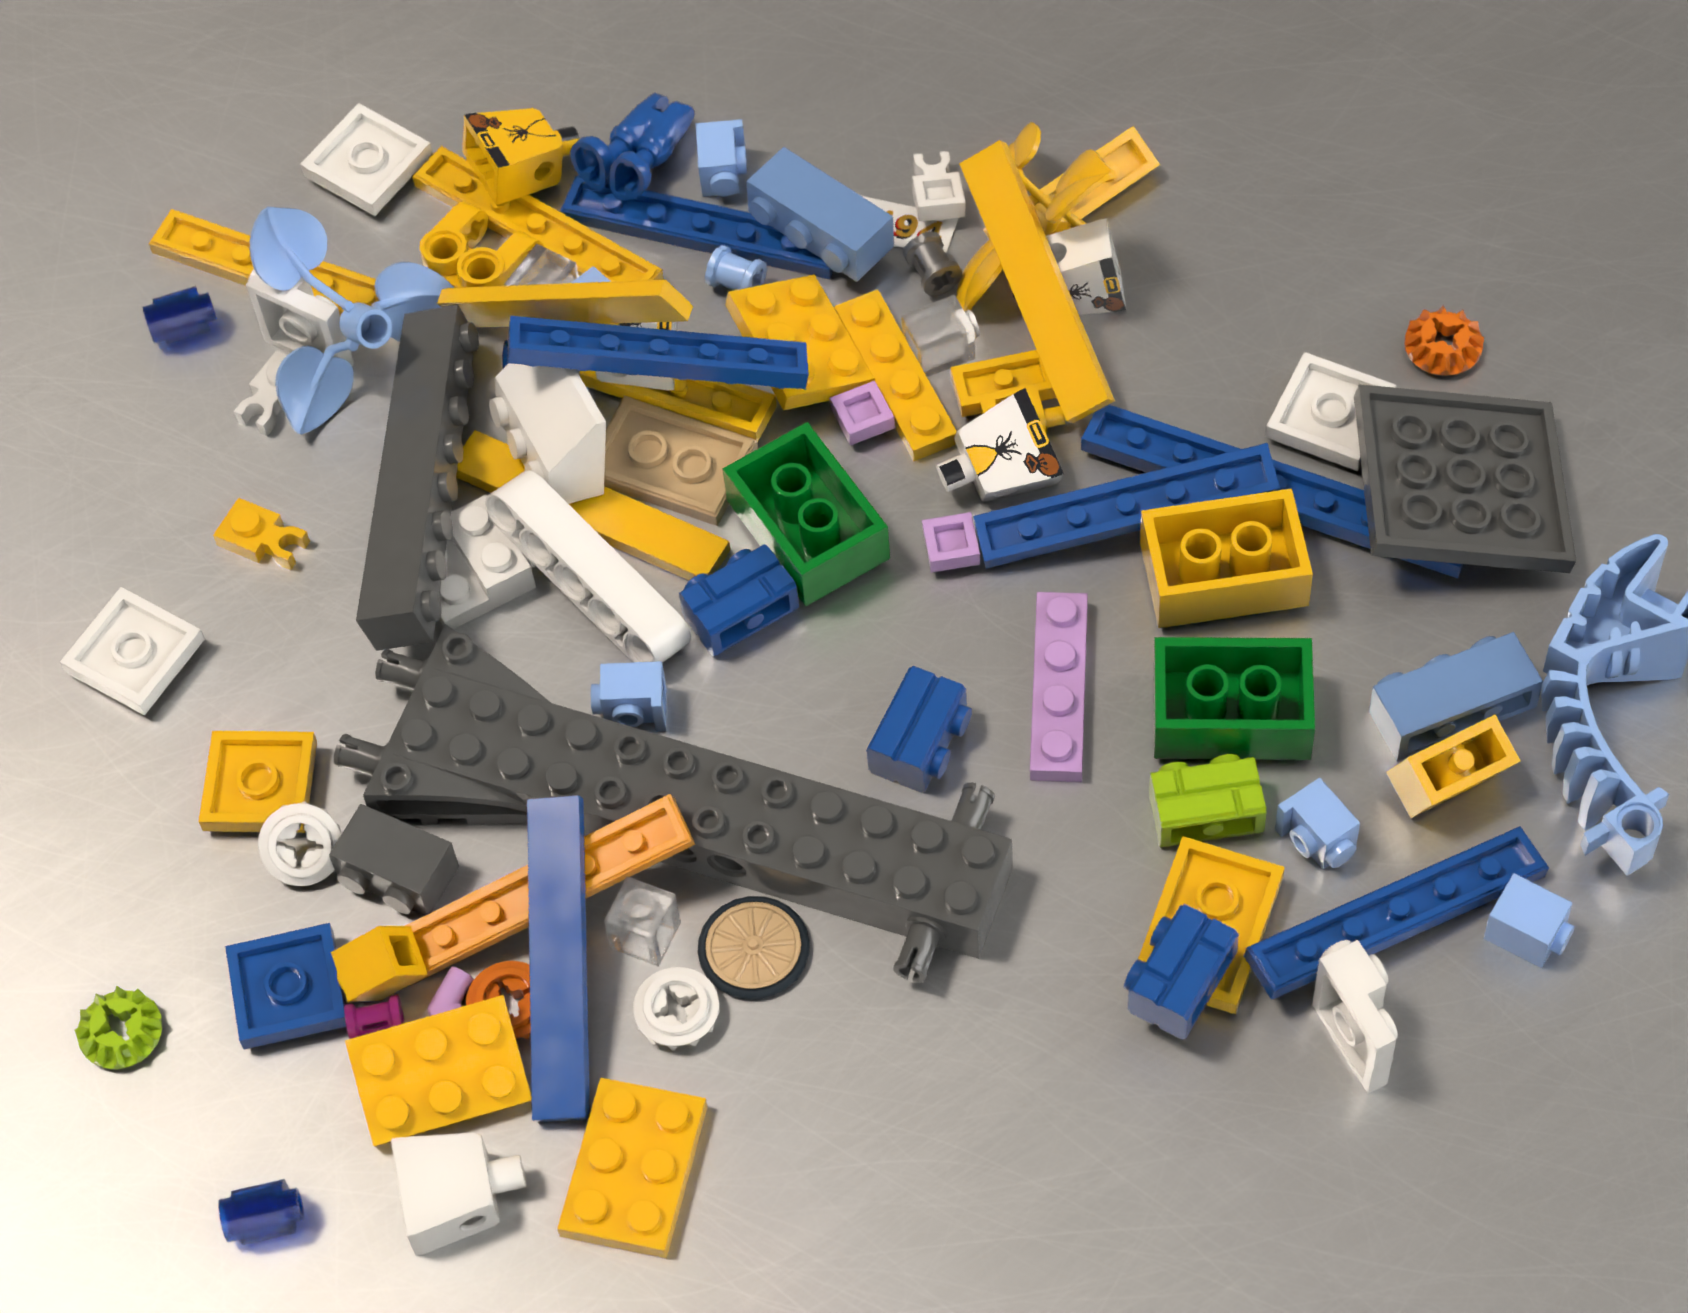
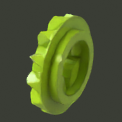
(109, 1049)

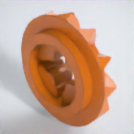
(1438, 356)
(516, 980)

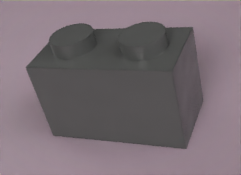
(393, 861)

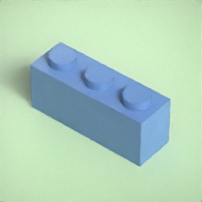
(820, 214)
(1454, 694)

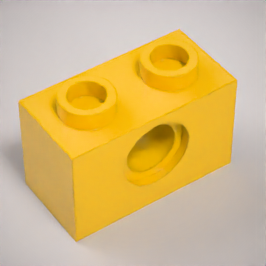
(1453, 766)

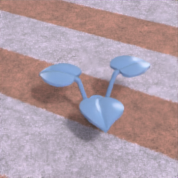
(315, 384)

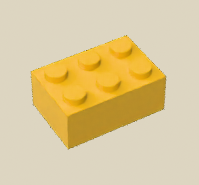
(1225, 558)

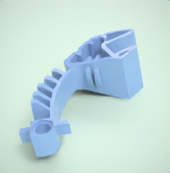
(1612, 634)

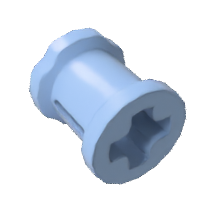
(734, 271)

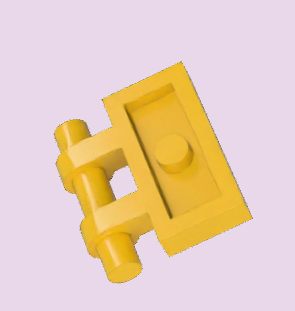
(991, 381)

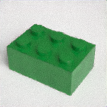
(807, 512)
(1233, 698)

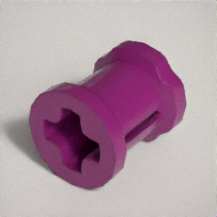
(359, 1018)

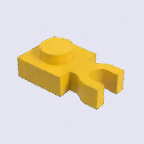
(256, 531)

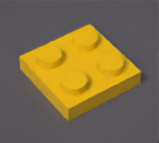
(255, 776)

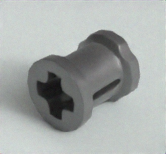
(932, 263)

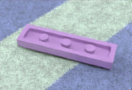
(1059, 687)

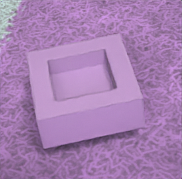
(862, 413)
(951, 542)

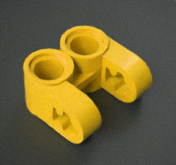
(452, 250)

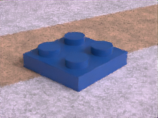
(285, 986)

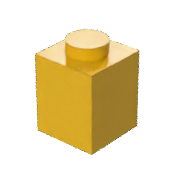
(379, 963)

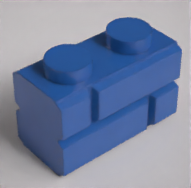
(738, 599)
(918, 729)
(1181, 970)

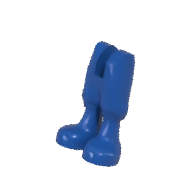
(635, 147)

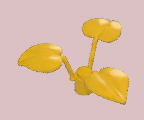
(1076, 183)

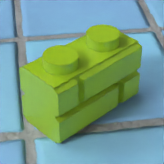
(1207, 800)

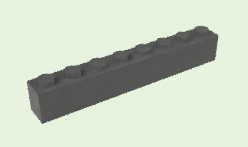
(417, 479)

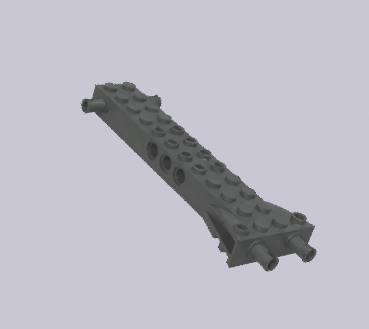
(487, 741)

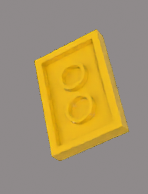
(802, 313)
(1227, 889)
(438, 1070)
(632, 1167)

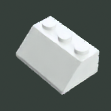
(552, 427)

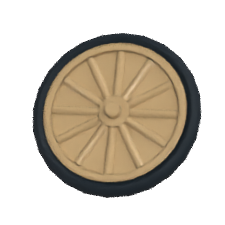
(753, 947)

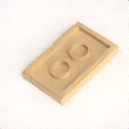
(671, 459)

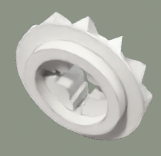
(281, 858)
(685, 987)

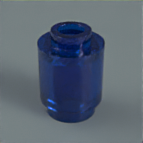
(179, 315)
(260, 1212)

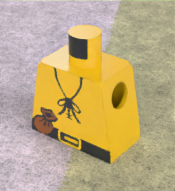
(515, 151)

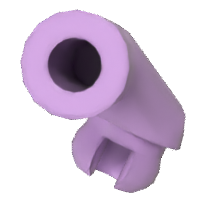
(450, 991)

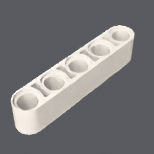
(587, 569)

